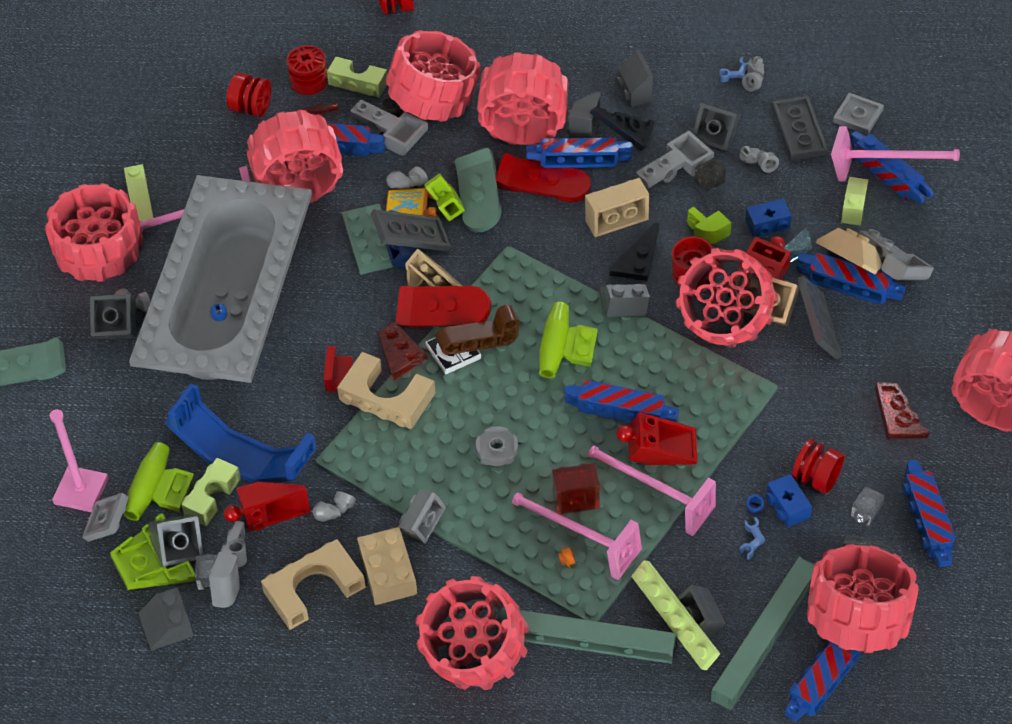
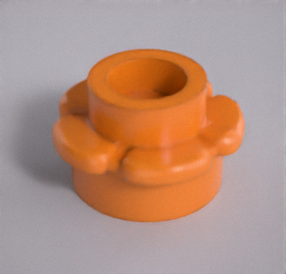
(567, 557)

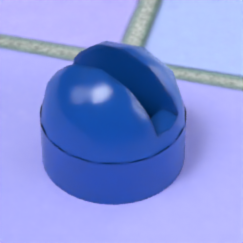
(221, 316)
(757, 501)

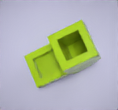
(445, 196)
(712, 228)

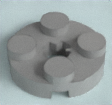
(499, 456)

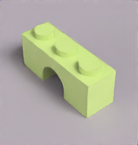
(370, 82)
(218, 477)

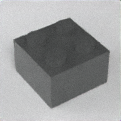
(113, 316)

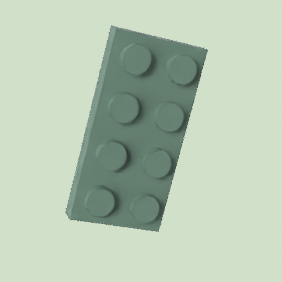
(365, 241)

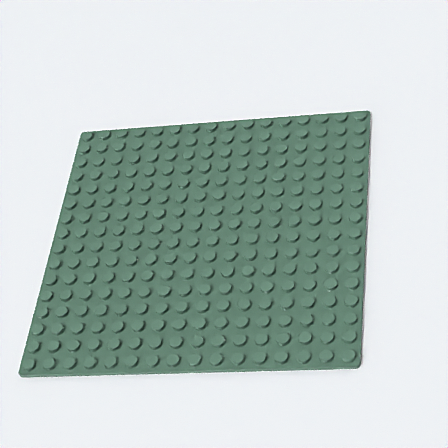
(510, 393)

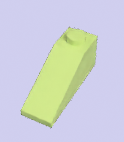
(139, 191)
(854, 201)

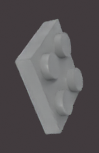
(858, 113)
(105, 517)

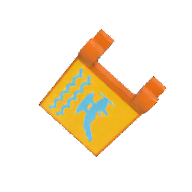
(410, 202)

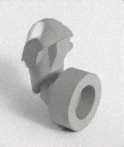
(753, 79)
(766, 160)
(399, 180)
(142, 299)
(326, 511)

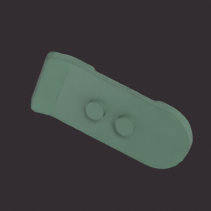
(478, 190)
(32, 362)

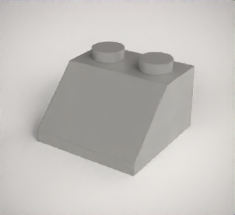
(422, 515)

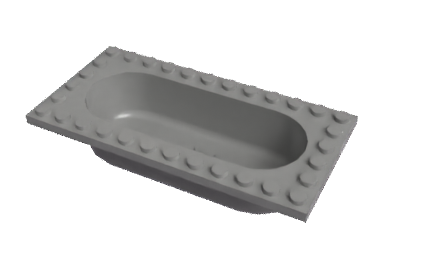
(225, 251)

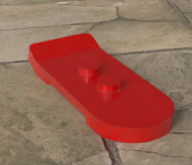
(530, 177)
(442, 306)

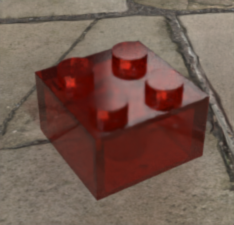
(576, 488)

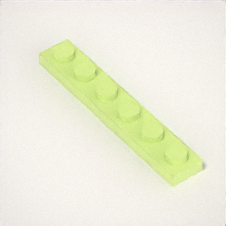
(675, 615)

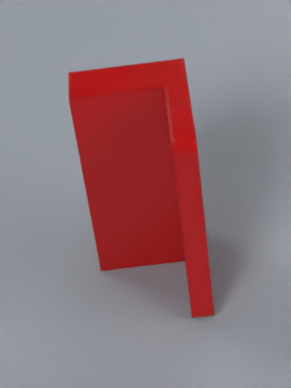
(335, 369)

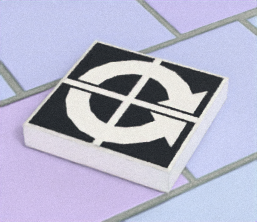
(451, 362)

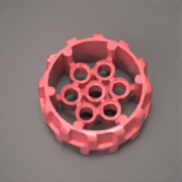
(433, 75)
(522, 99)
(296, 152)
(94, 232)
(688, 293)
(985, 379)
(862, 598)
(451, 602)

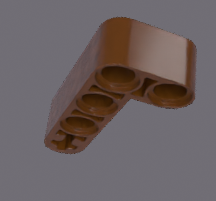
(480, 335)

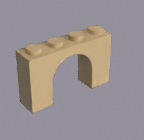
(402, 409)
(329, 561)

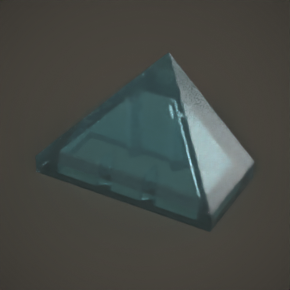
(799, 244)

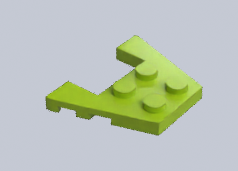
(140, 565)

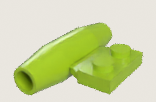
(561, 341)
(157, 484)

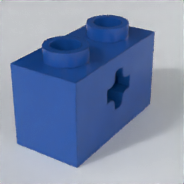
(768, 218)
(788, 500)

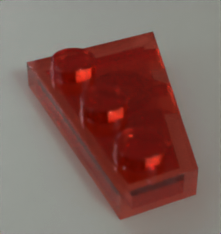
(400, 350)
(897, 415)

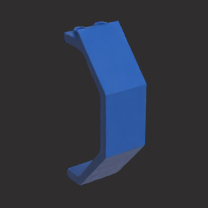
(214, 439)

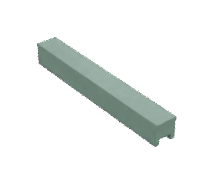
(763, 635)
(597, 636)

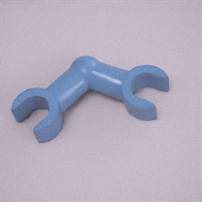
(726, 75)
(753, 545)

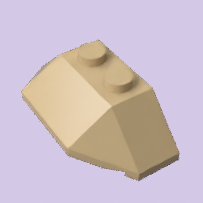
(852, 248)
(425, 272)

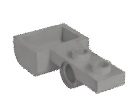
(399, 132)
(683, 153)
(896, 262)
(225, 574)

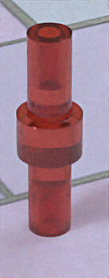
(321, 109)

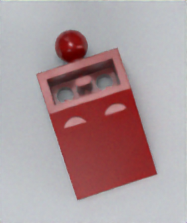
(770, 255)
(659, 441)
(268, 504)

